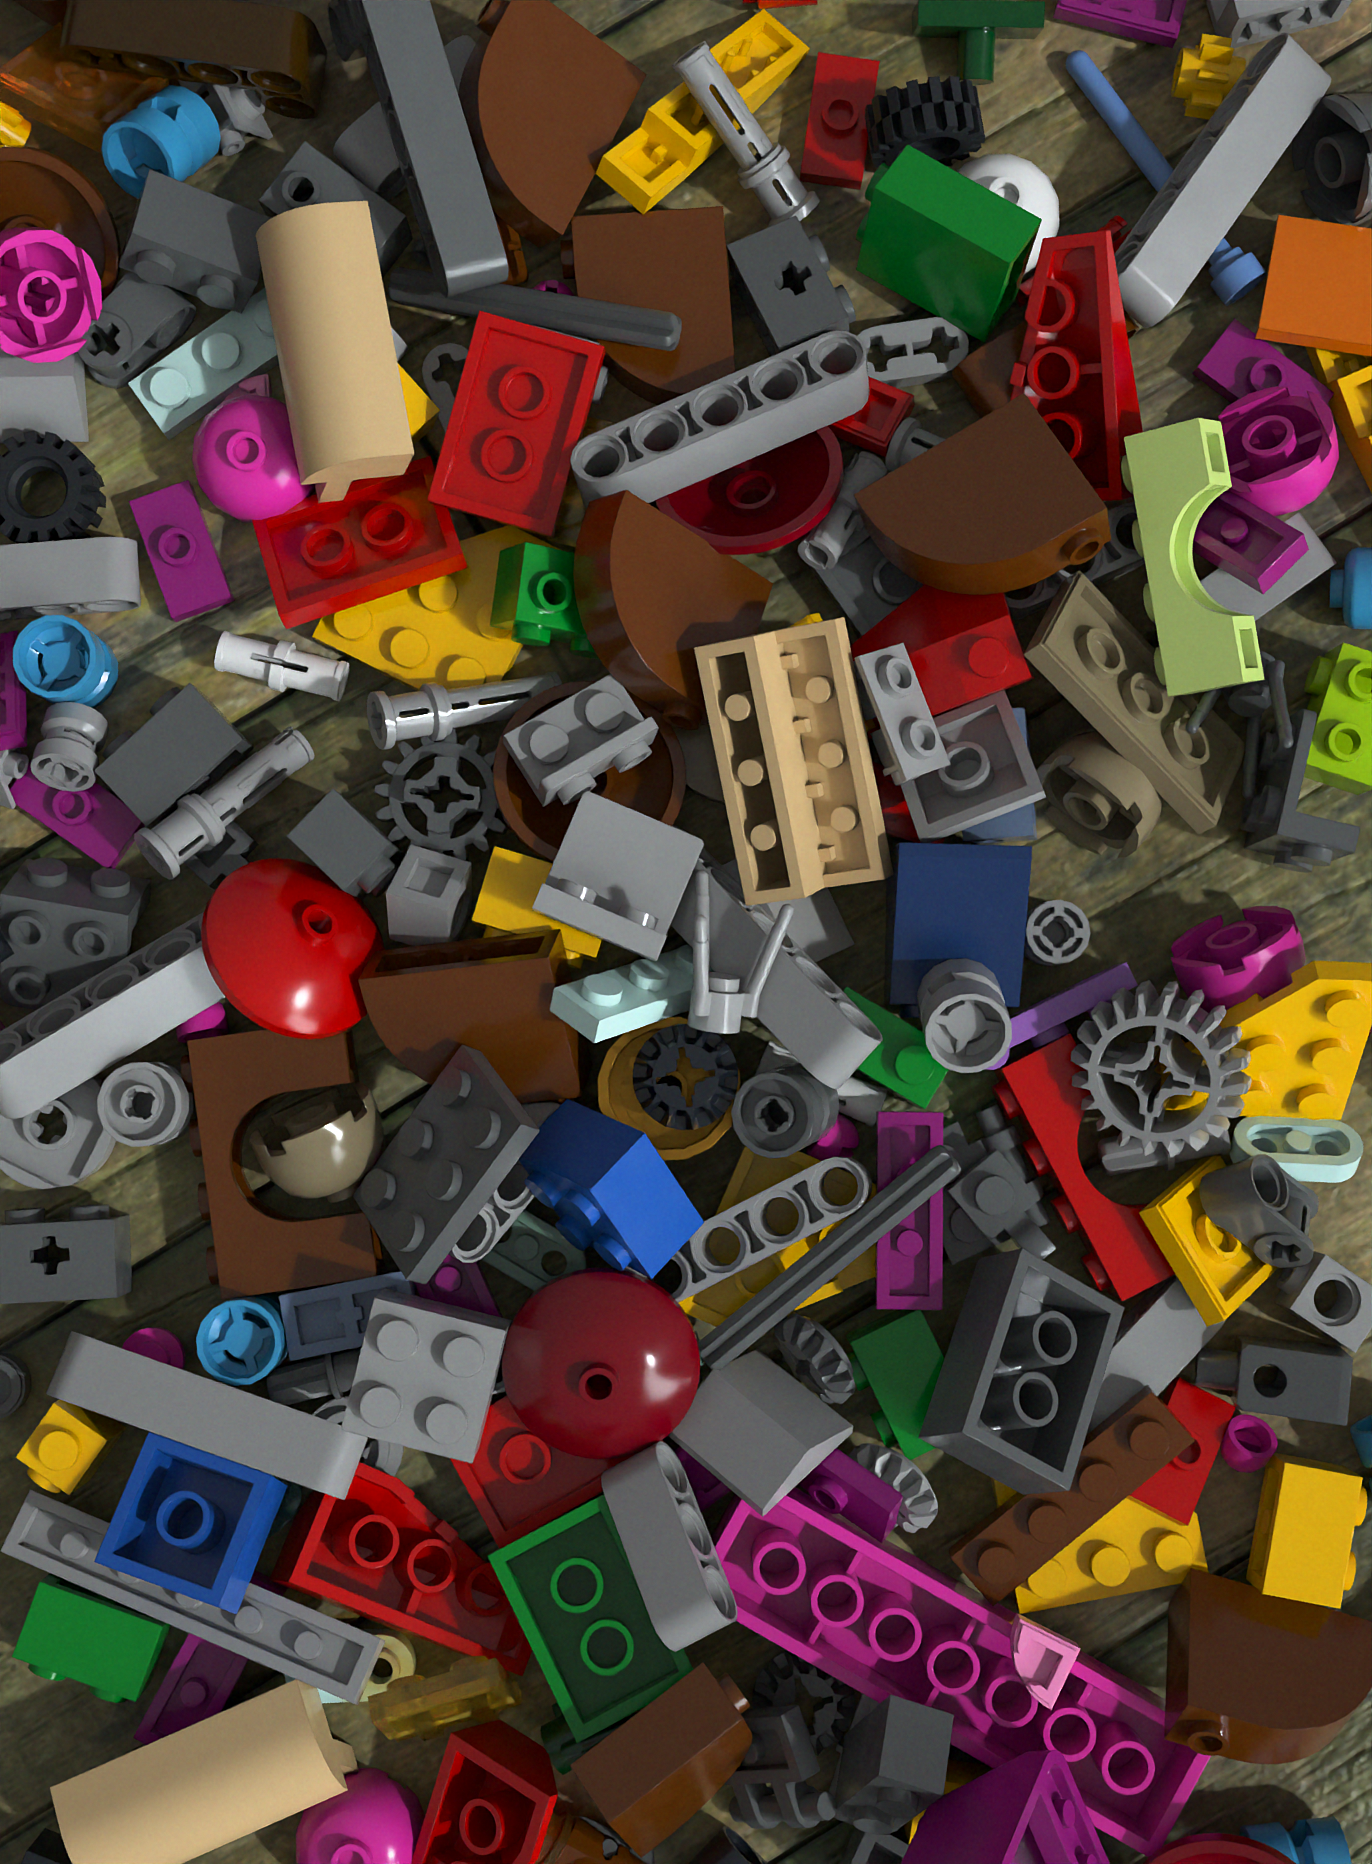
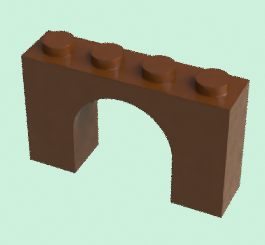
(254, 1244)

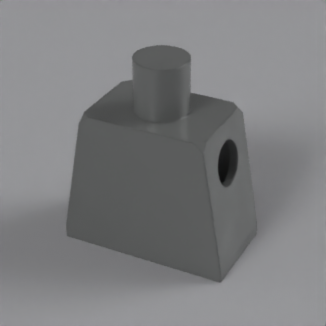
(1308, 1385)

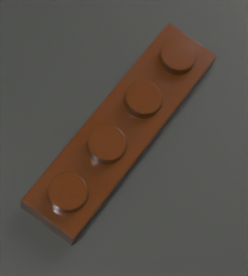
(1038, 1526)

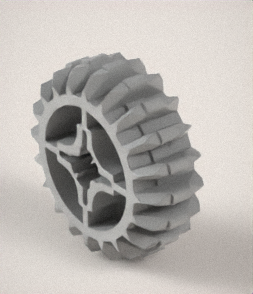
(1111, 1065)

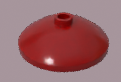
(273, 960)

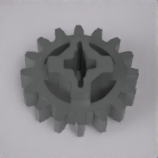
(446, 769)

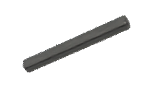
(543, 309)
(829, 1257)

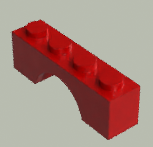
(1041, 1095)

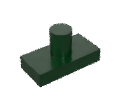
(976, 27)

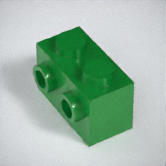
(538, 598)

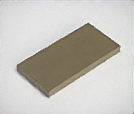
(1113, 683)

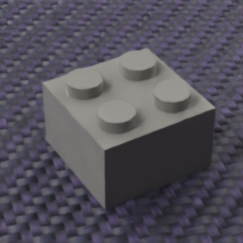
(425, 1375)

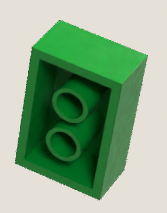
(587, 1619)

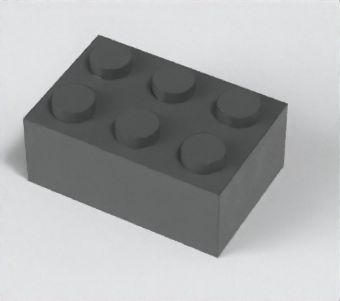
(1022, 1373)

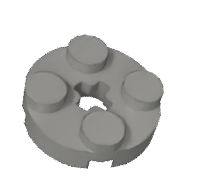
(66, 1157)

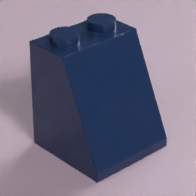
(955, 906)

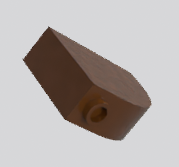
(541, 111)
(663, 264)
(987, 507)
(653, 596)
(485, 997)
(1260, 1671)
(668, 1758)

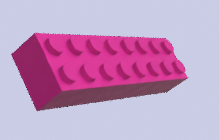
(925, 1637)

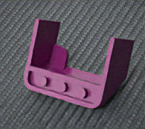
(1010, 1816)

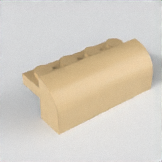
(334, 346)
(794, 761)
(206, 1783)

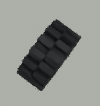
(929, 116)
(81, 484)

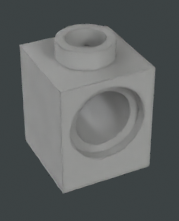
(429, 898)
(1351, 1315)

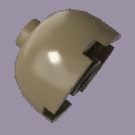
(1098, 795)
(322, 1144)

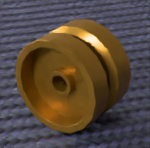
(620, 1102)

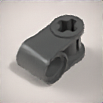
(137, 322)
(1262, 1209)

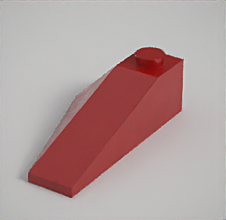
(1079, 357)
(957, 646)
(400, 1568)
(488, 1799)

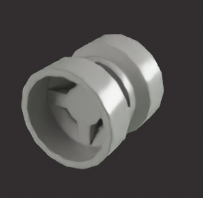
(69, 746)
(1045, 933)

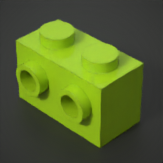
(1343, 726)

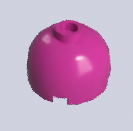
(45, 294)
(1279, 448)
(248, 458)
(1239, 958)
(364, 1825)

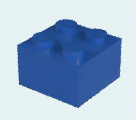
(609, 1189)
(192, 1522)

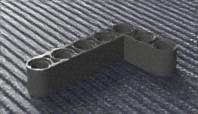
(427, 136)

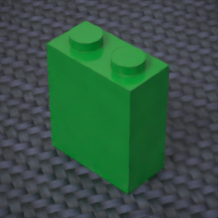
(945, 242)

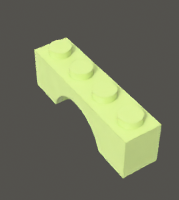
(1173, 482)

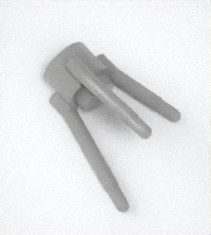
(716, 996)

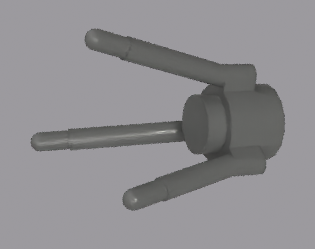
(1251, 701)

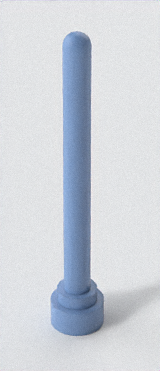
(1231, 269)

